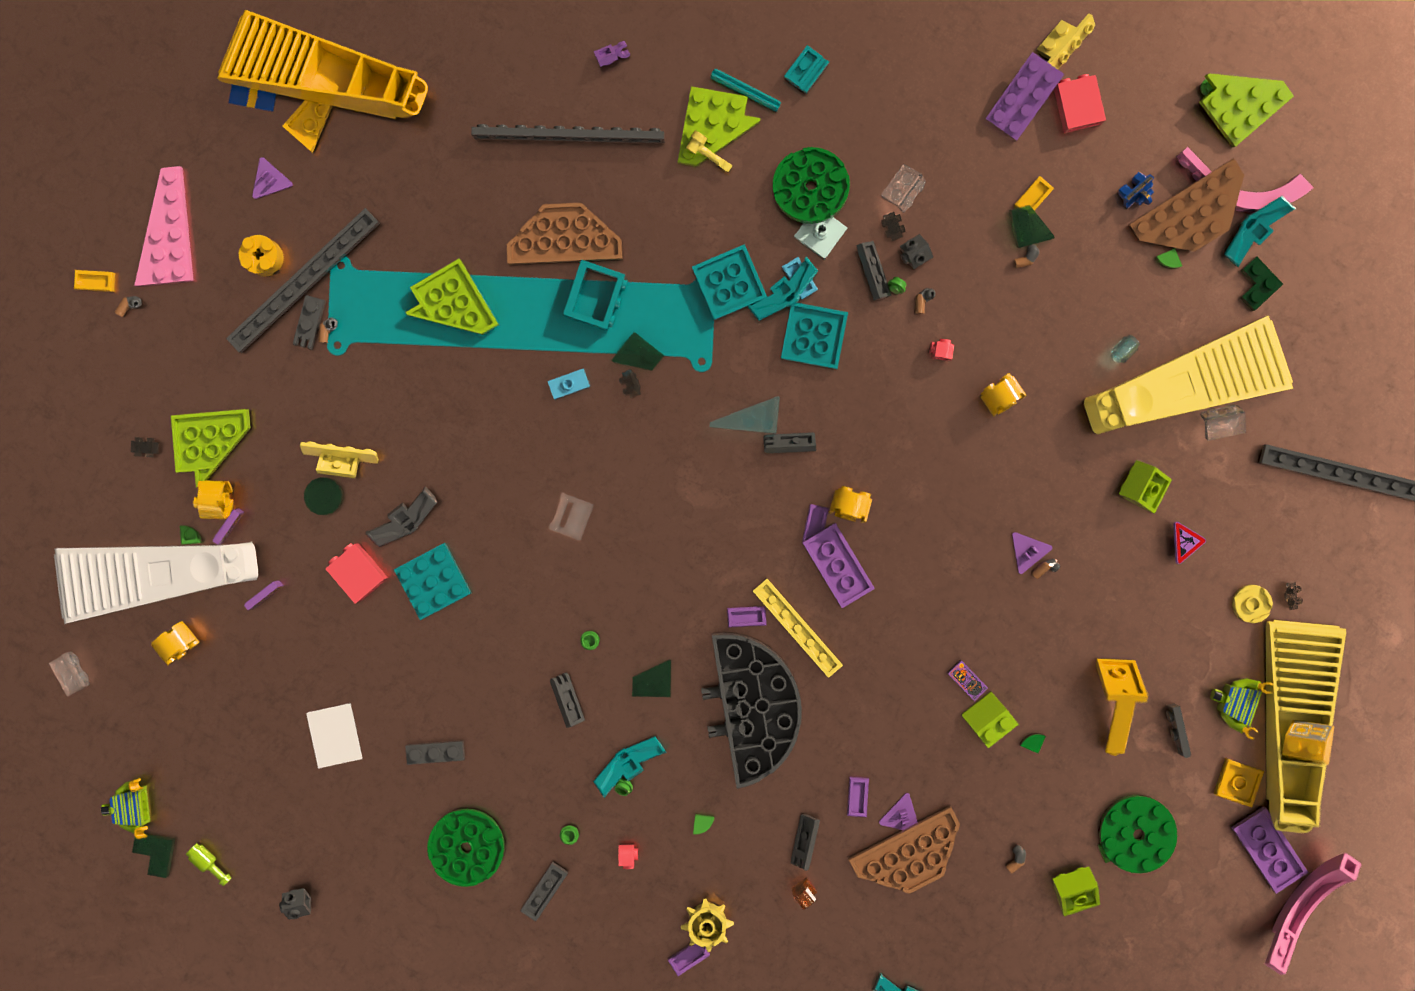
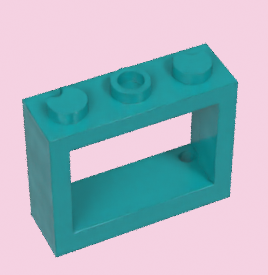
(576, 289)

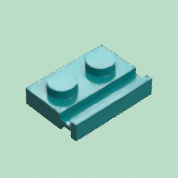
(806, 69)

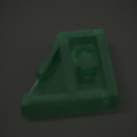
(1028, 227)
(638, 354)
(653, 682)

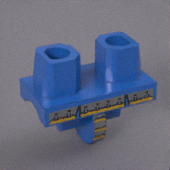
(1140, 193)

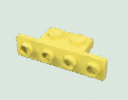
(1065, 40)
(338, 460)

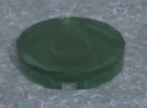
(323, 496)

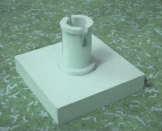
(821, 236)

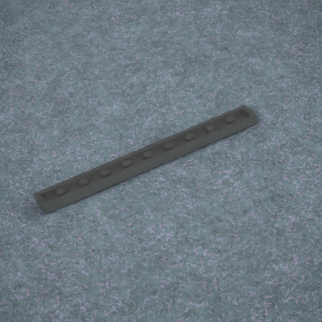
(559, 133)
(303, 280)
(1338, 472)

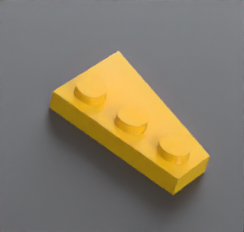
(308, 122)

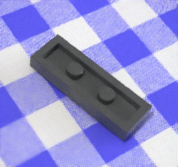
(873, 270)
(435, 752)
(544, 891)

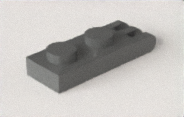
(309, 321)
(789, 442)
(567, 700)
(1178, 730)
(805, 841)

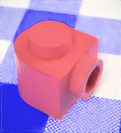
(942, 350)
(627, 855)

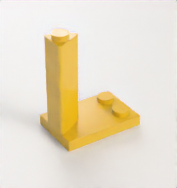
(1125, 686)

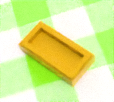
(1035, 194)
(94, 280)

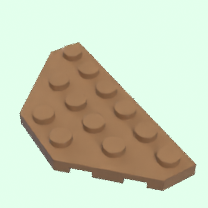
(1195, 213)
(564, 235)
(912, 855)

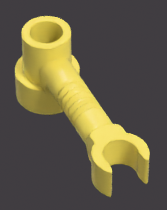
(697, 144)

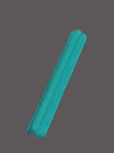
(745, 90)

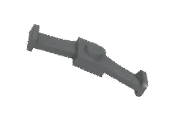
(403, 519)

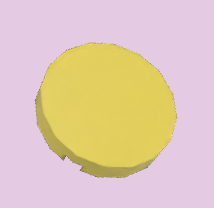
(1252, 603)

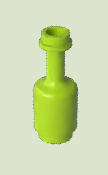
(205, 861)

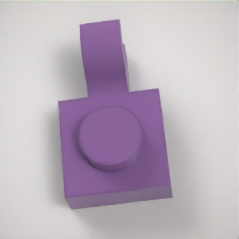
(608, 54)

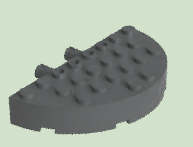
(758, 706)

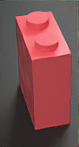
(1079, 103)
(356, 572)

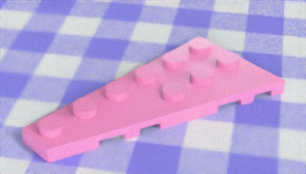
(167, 241)

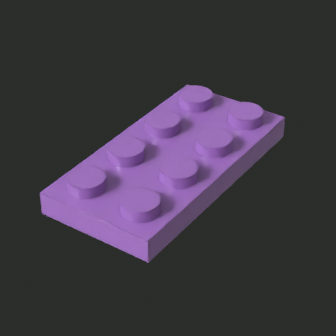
(1024, 96)
(838, 565)
(1269, 850)

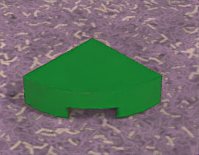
(1033, 742)

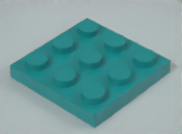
(729, 282)
(814, 335)
(432, 581)

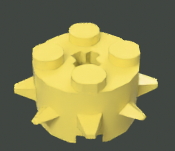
(708, 935)

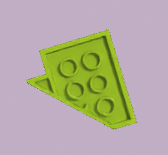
(1242, 103)
(718, 118)
(452, 300)
(206, 439)

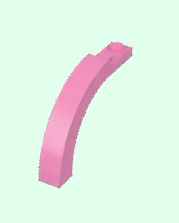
(1249, 201)
(1302, 903)

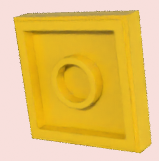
(1238, 782)

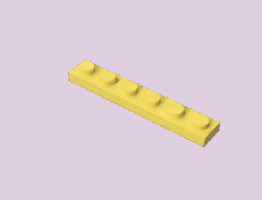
(797, 628)

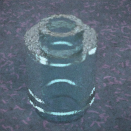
(1125, 349)

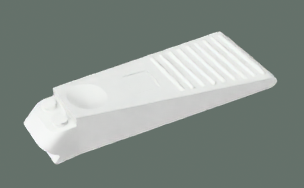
(122, 578)

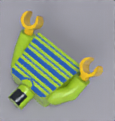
(1239, 703)
(129, 808)

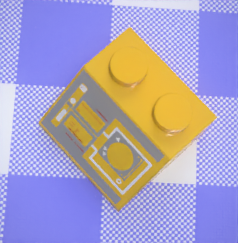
(1308, 742)

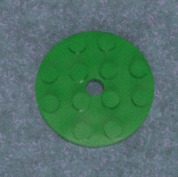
(815, 204)
(1124, 819)
(463, 867)

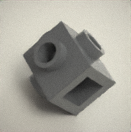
(916, 251)
(295, 904)

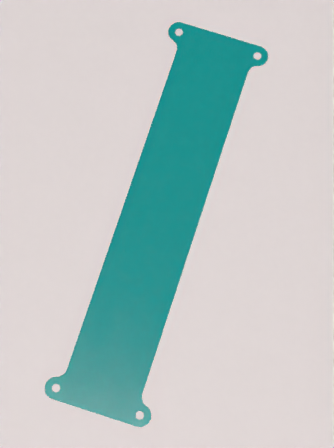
(529, 315)

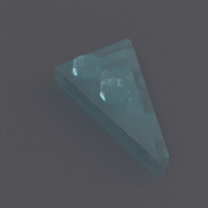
(757, 418)

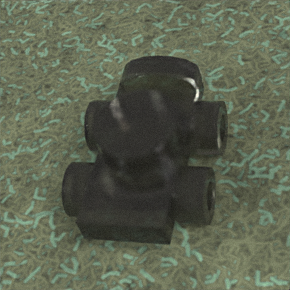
(893, 229)
(632, 384)
(148, 447)
(1291, 595)

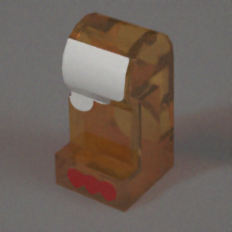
(804, 893)

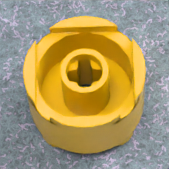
(253, 247)
(1003, 395)
(214, 499)
(850, 505)
(174, 643)

